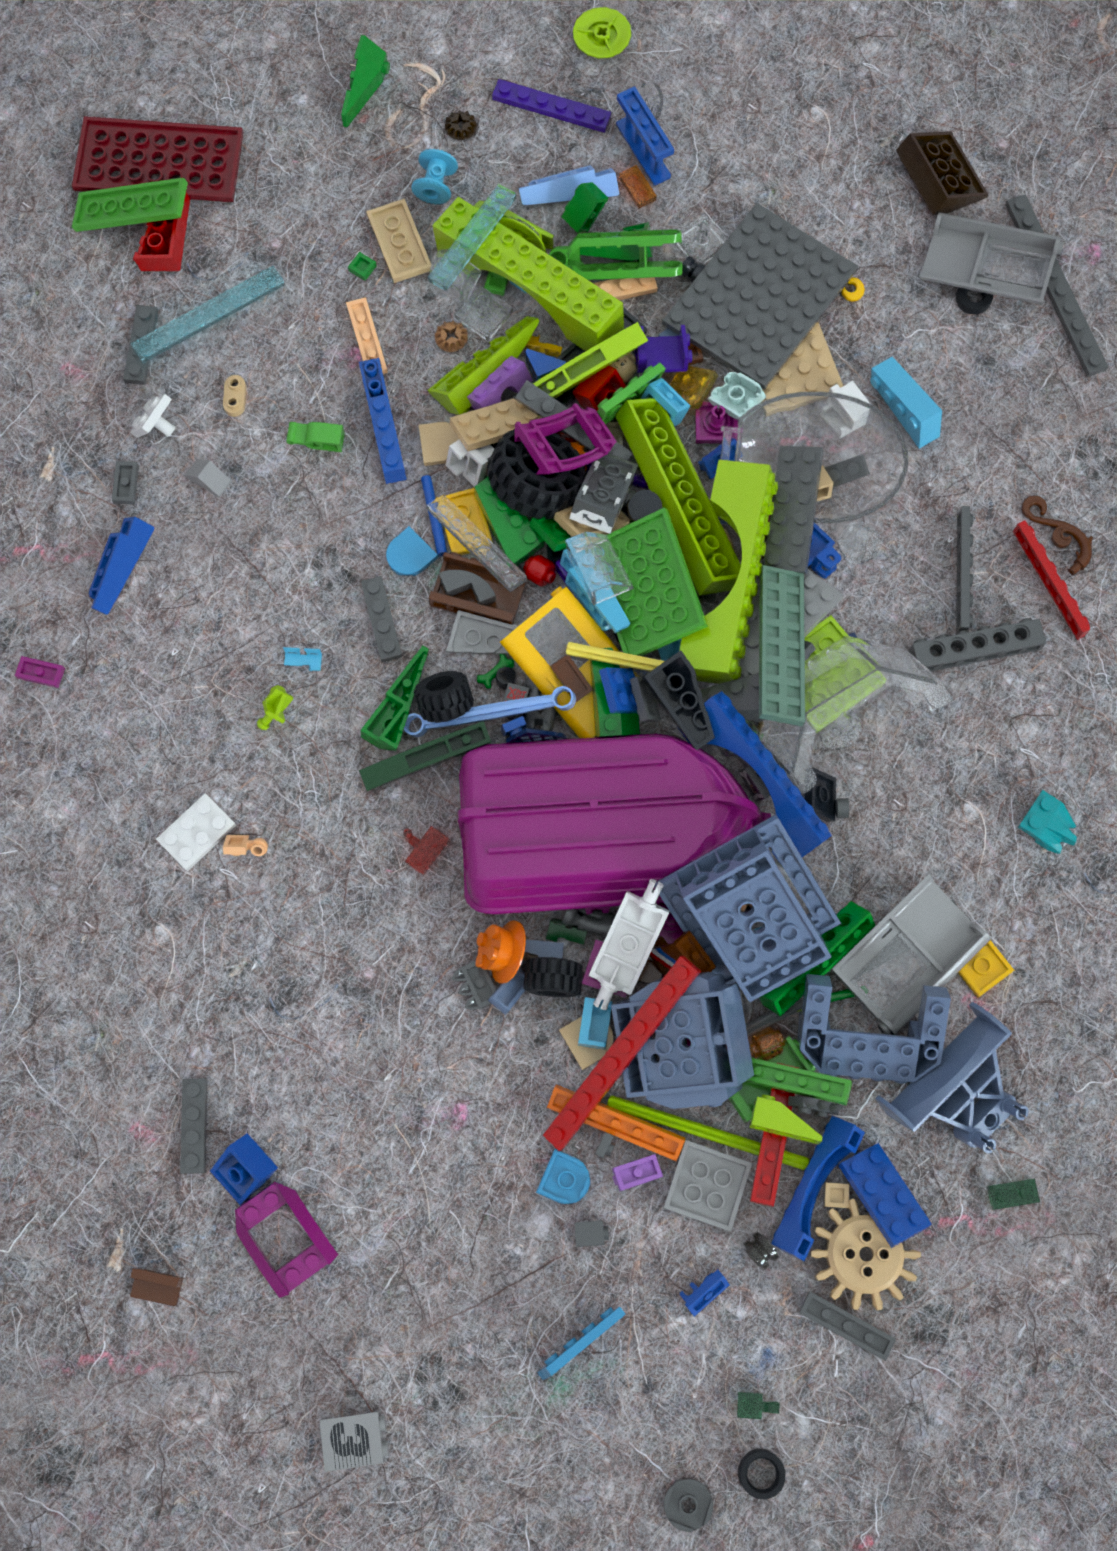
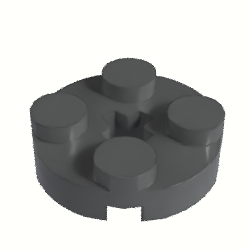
(674, 1510)

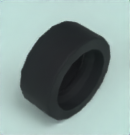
(779, 1482)

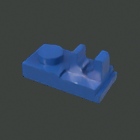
(710, 461)
(513, 727)
(710, 1288)

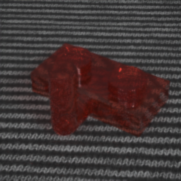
(426, 849)

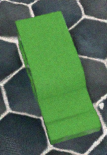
(317, 435)

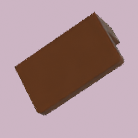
(156, 1286)

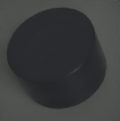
(504, 676)

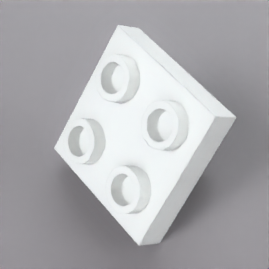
(152, 417)

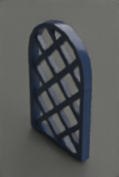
(540, 735)

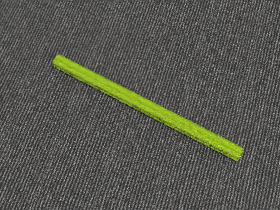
(700, 1130)

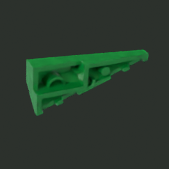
(389, 719)

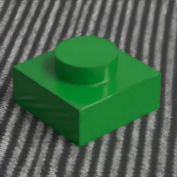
(362, 266)

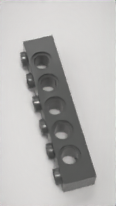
(1029, 629)

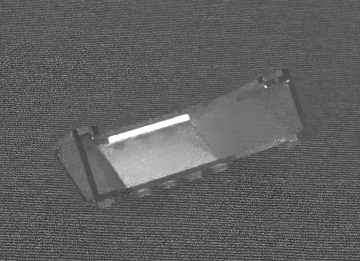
(836, 684)

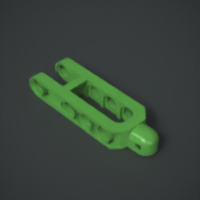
(570, 254)

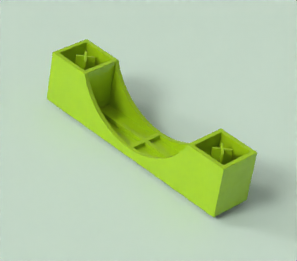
(577, 305)
(744, 501)

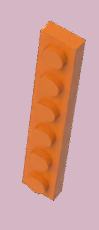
(624, 1126)

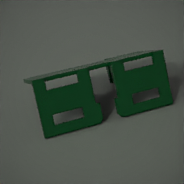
(556, 930)

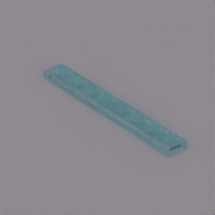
(207, 314)

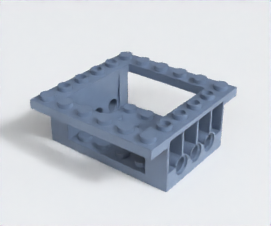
(740, 872)

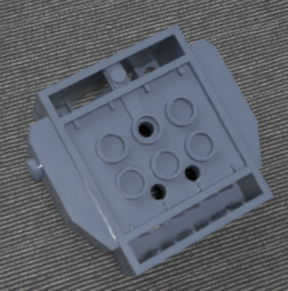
(698, 1073)

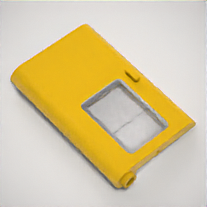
(544, 640)

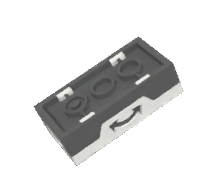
(603, 492)

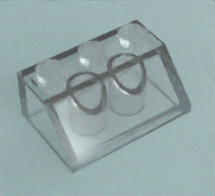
(598, 566)

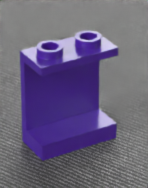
(667, 350)

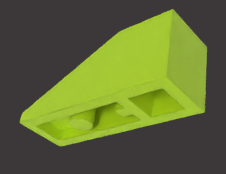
(778, 1119)

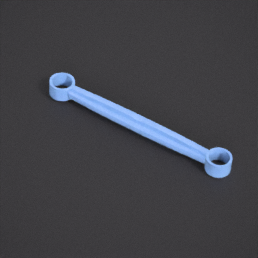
(496, 710)

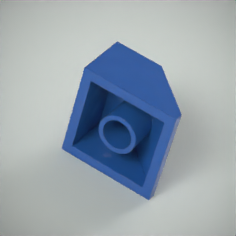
(243, 1168)

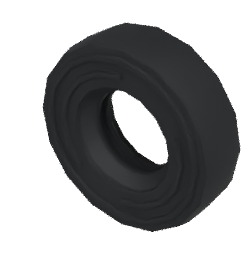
(972, 307)

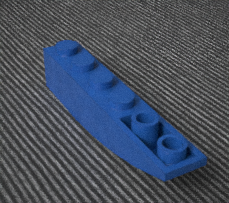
(382, 421)

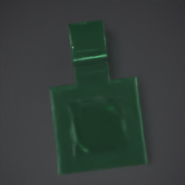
(751, 1406)

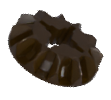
(453, 129)

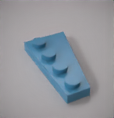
(575, 1346)

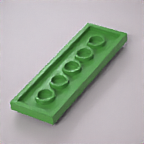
(130, 204)

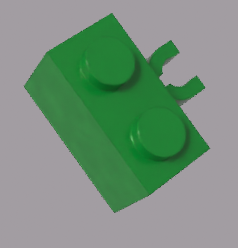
(584, 207)

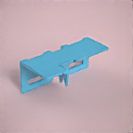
(296, 659)

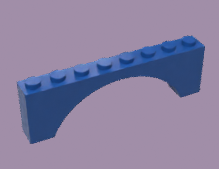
(791, 808)

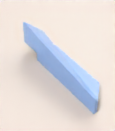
(563, 185)

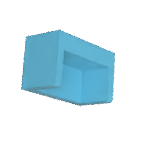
(668, 399)
(594, 1025)

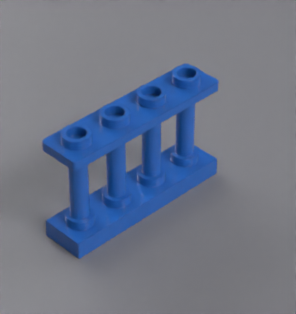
(644, 136)

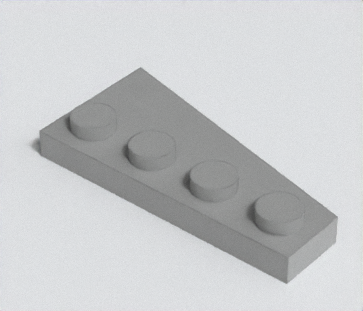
(477, 635)

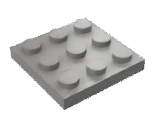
(707, 1185)

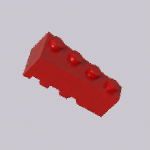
(163, 243)

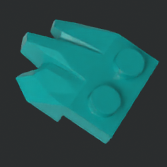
(1049, 823)

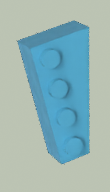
(907, 401)

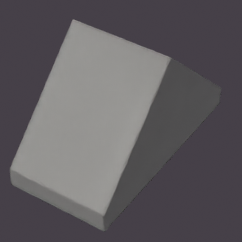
(208, 477)

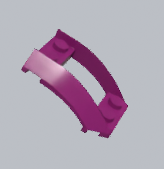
(534, 434)
(303, 1264)

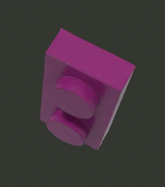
(39, 672)

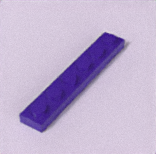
(551, 105)

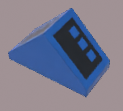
(541, 364)

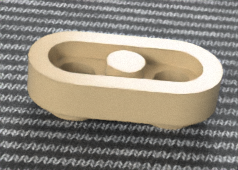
(234, 394)

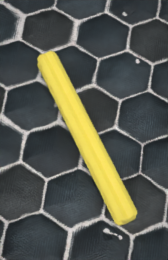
(612, 657)

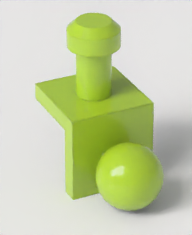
(274, 706)

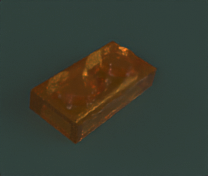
(637, 186)

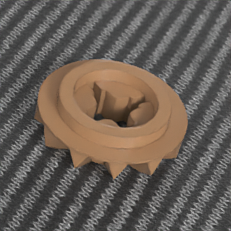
(451, 344)

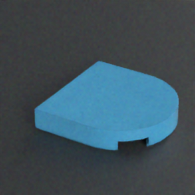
(409, 553)
(564, 1179)

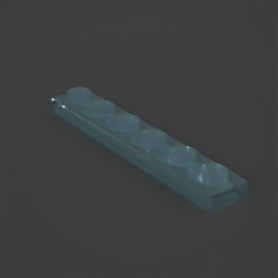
(472, 237)

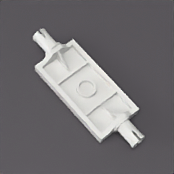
(628, 943)

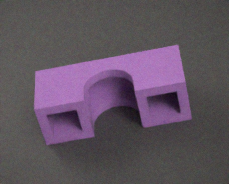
(509, 375)

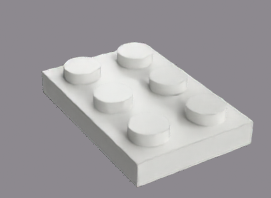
(196, 832)

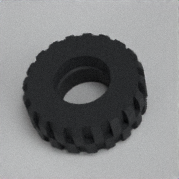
(525, 490)

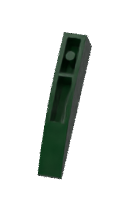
(425, 756)

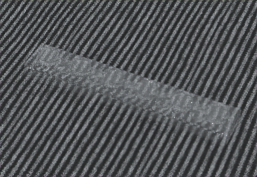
(477, 543)

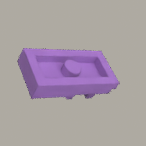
(637, 1172)

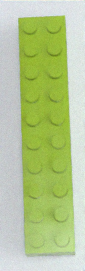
(675, 481)

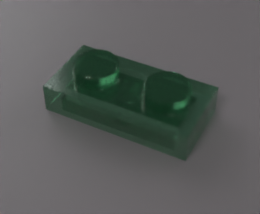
(1013, 1194)

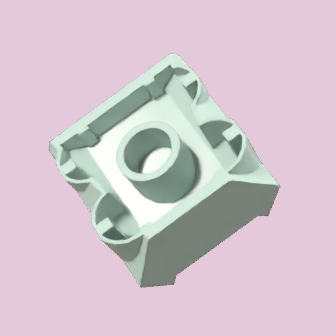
(737, 394)

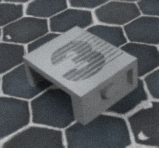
(353, 1441)

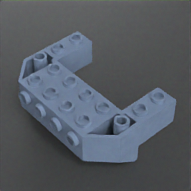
(872, 1054)

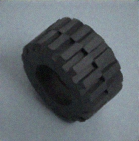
(443, 696)
(553, 977)

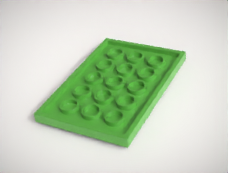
(663, 597)

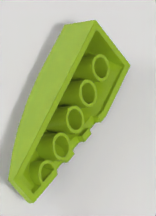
(461, 381)

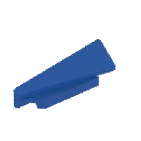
(118, 562)

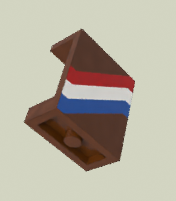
(685, 945)

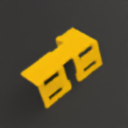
(548, 349)

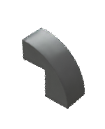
(459, 581)

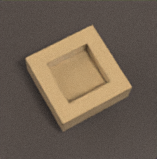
(836, 1195)

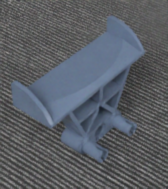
(951, 1087)

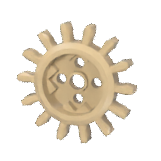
(850, 1271)

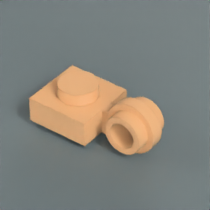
(239, 844)

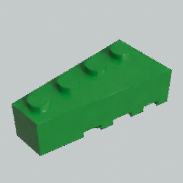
(511, 529)

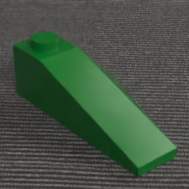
(626, 252)

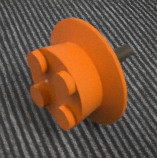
(502, 950)

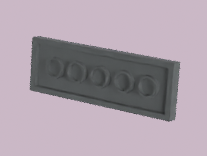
(794, 508)

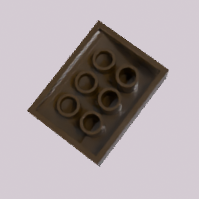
(941, 171)

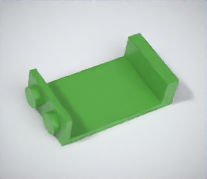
(744, 1099)

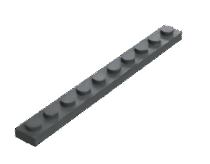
(1062, 296)

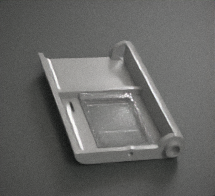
(991, 258)
(924, 947)

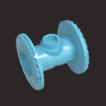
(437, 166)

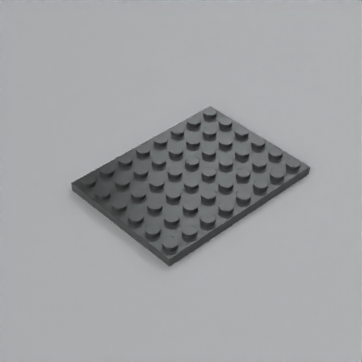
(760, 295)

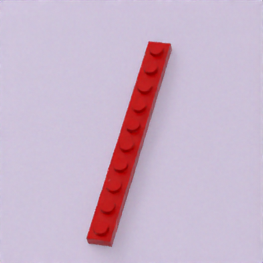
(621, 1052)

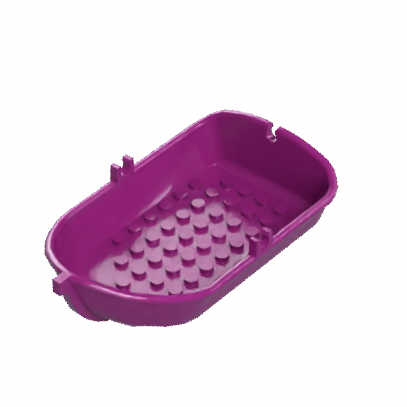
(590, 819)

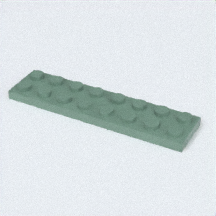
(781, 646)

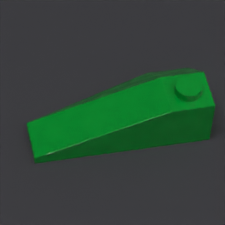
(366, 78)
(605, 722)

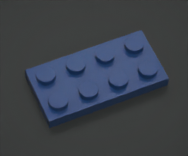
(885, 1195)

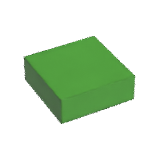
(496, 283)

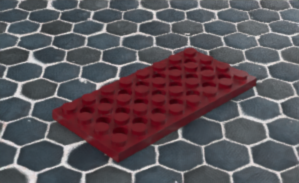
(153, 131)

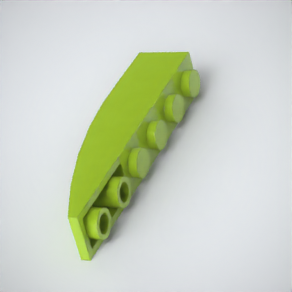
(592, 361)

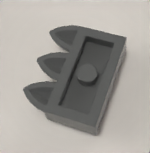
(478, 984)
(821, 1108)

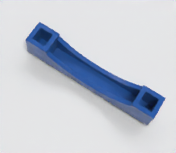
(794, 1230)

